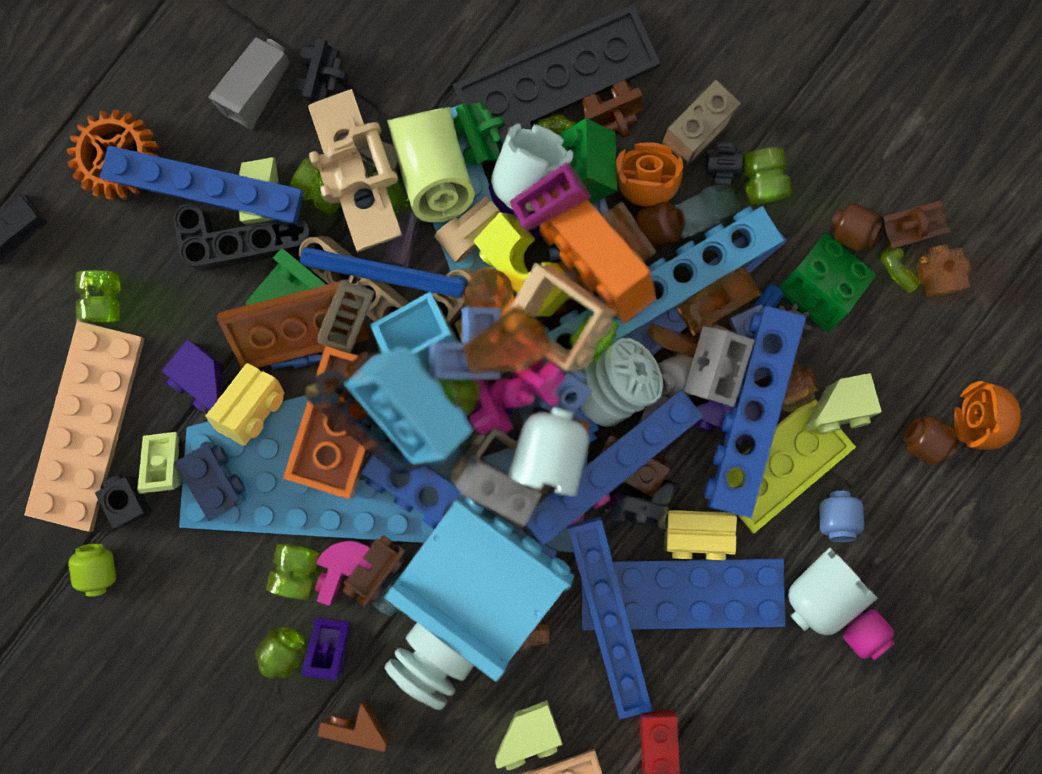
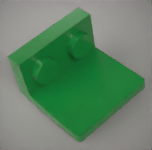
(285, 279)
(827, 282)

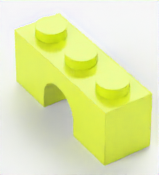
(504, 248)

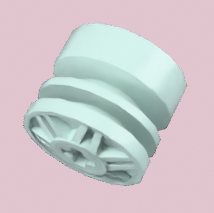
(621, 382)
(425, 670)

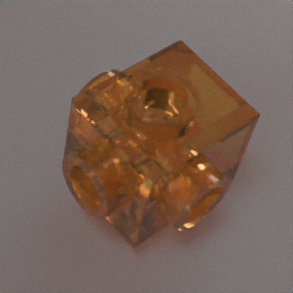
(943, 271)

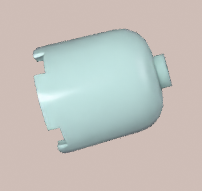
(527, 159)
(550, 452)
(828, 595)

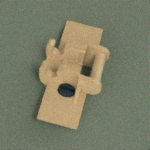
(344, 174)

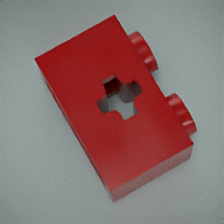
(659, 742)

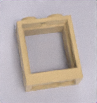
(535, 293)

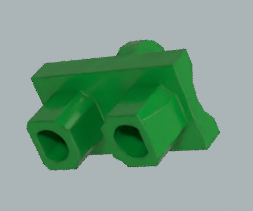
(482, 133)

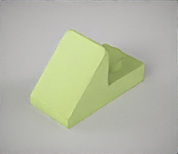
(158, 464)

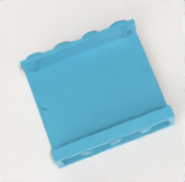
(479, 585)

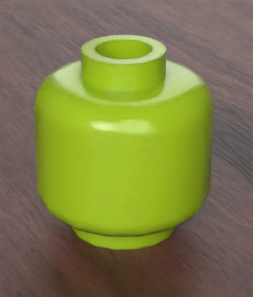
(92, 569)

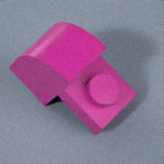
(340, 561)

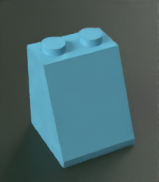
(414, 328)

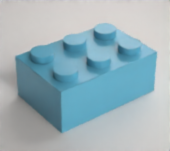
(409, 406)

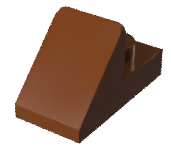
(365, 733)

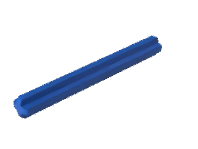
(383, 272)

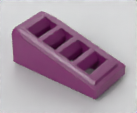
(565, 201)

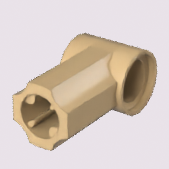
(459, 234)

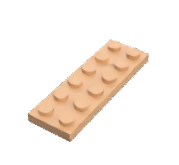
(84, 426)

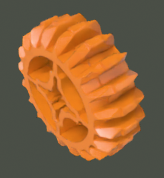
(92, 136)

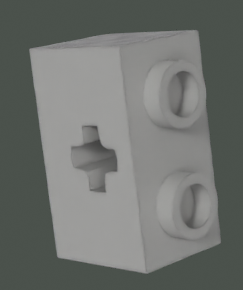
(718, 365)
(497, 490)

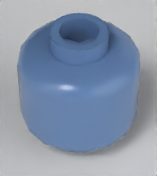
(841, 517)

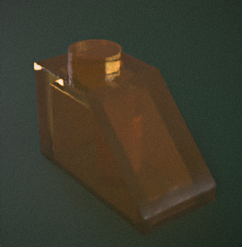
(718, 300)
(508, 344)

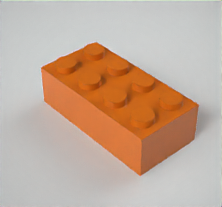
(600, 258)
(322, 451)

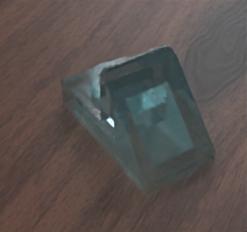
(708, 209)

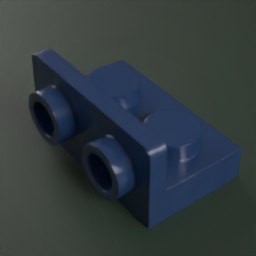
(211, 480)

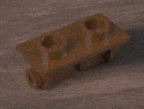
(383, 561)

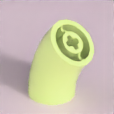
(432, 164)

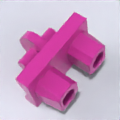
(526, 383)
(494, 404)

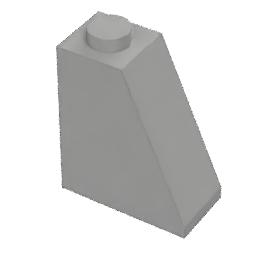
(250, 82)

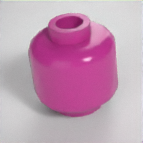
(869, 634)

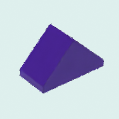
(326, 649)

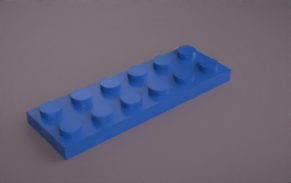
(699, 593)

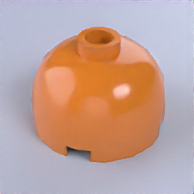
(649, 174)
(987, 416)

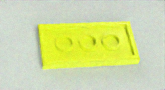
(793, 464)

